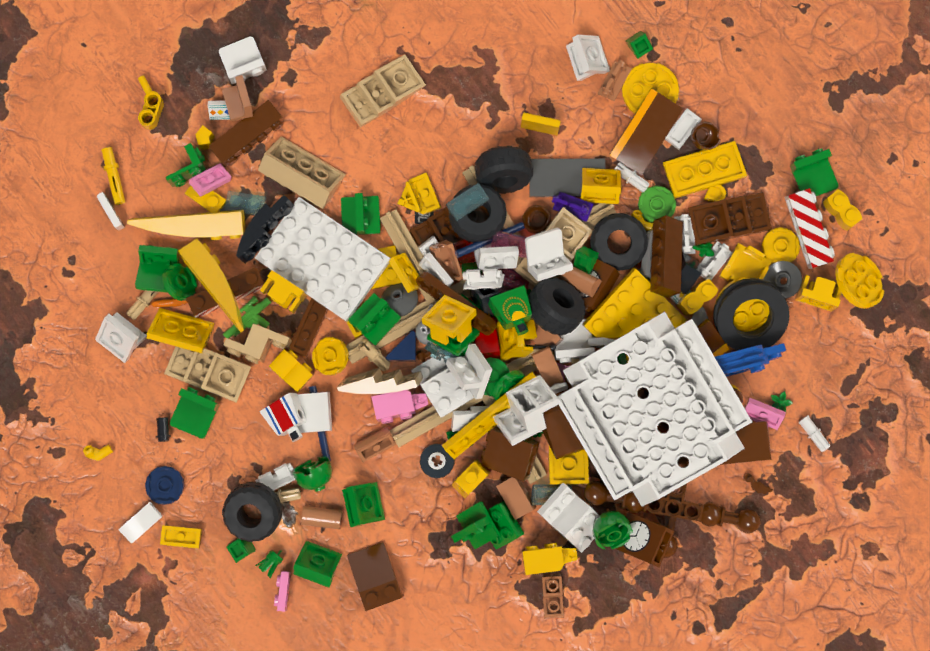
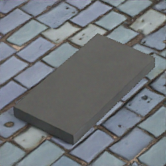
(560, 175)

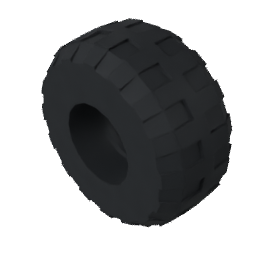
(504, 169)
(622, 222)
(482, 231)
(556, 306)
(241, 524)

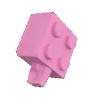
(397, 405)

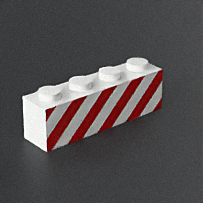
(809, 228)

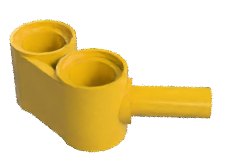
(149, 110)

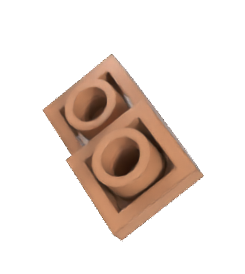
(547, 366)
(552, 597)

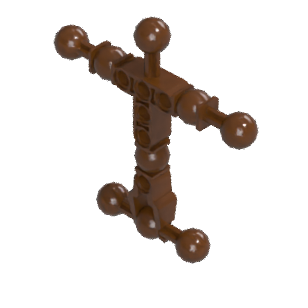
(708, 513)

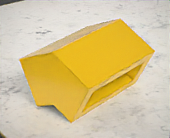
(204, 138)

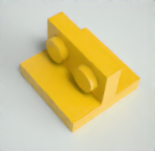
(601, 185)

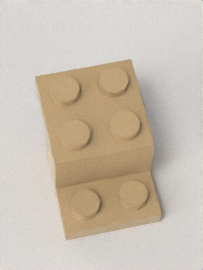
(257, 344)

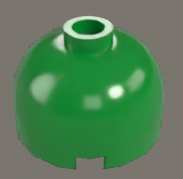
(314, 474)
(611, 530)

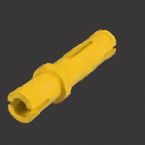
(111, 168)

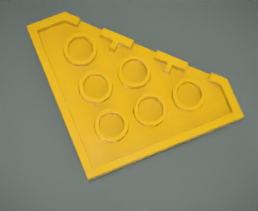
(629, 308)

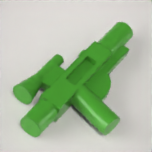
(251, 316)

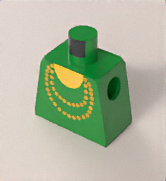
(512, 309)

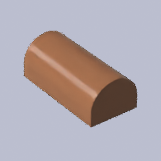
(581, 281)
(374, 444)
(321, 517)

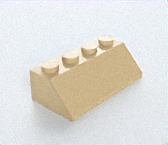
(301, 172)

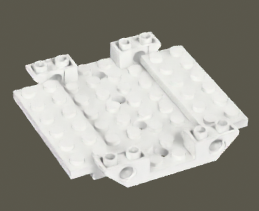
(684, 391)

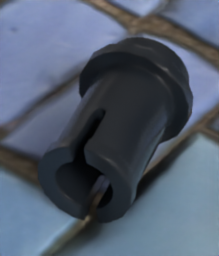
(162, 430)

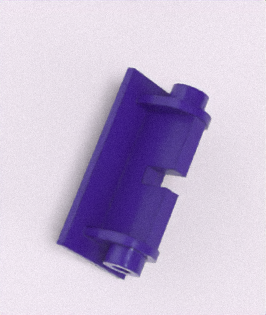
(579, 208)

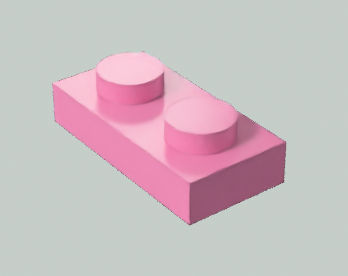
(210, 180)
(762, 412)
(283, 583)

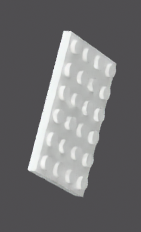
(323, 259)

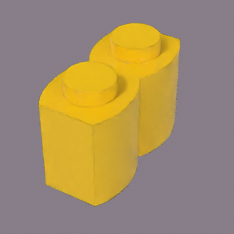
(840, 207)
(700, 293)
(291, 370)

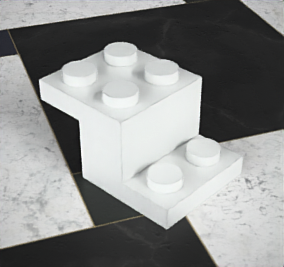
(442, 387)
(526, 410)
(570, 517)

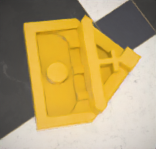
(420, 195)

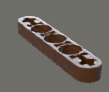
(438, 289)

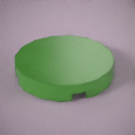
(656, 203)

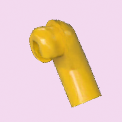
(638, 215)
(97, 454)

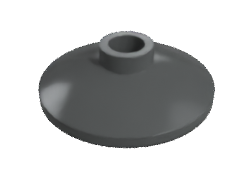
(787, 270)
(404, 303)

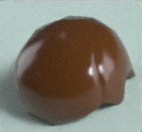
(705, 136)
(536, 219)

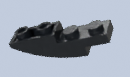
(256, 233)

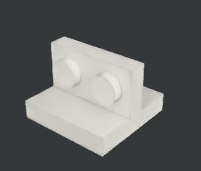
(587, 56)
(119, 336)
(471, 371)

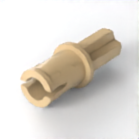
(141, 303)
(374, 355)
(288, 495)

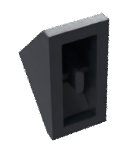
(689, 272)

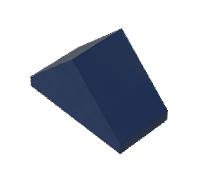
(405, 350)

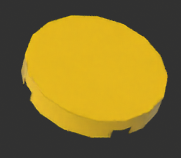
(780, 245)
(330, 356)

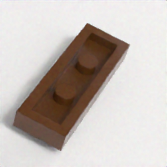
(308, 328)

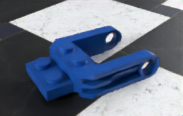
(749, 359)

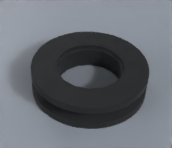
(741, 292)

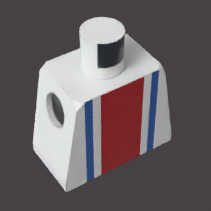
(285, 416)

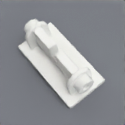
(688, 238)
(712, 265)
(491, 279)
(282, 477)

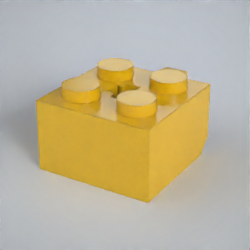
(546, 559)

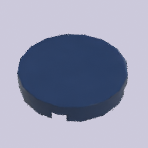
(164, 485)

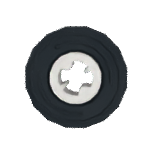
(428, 465)

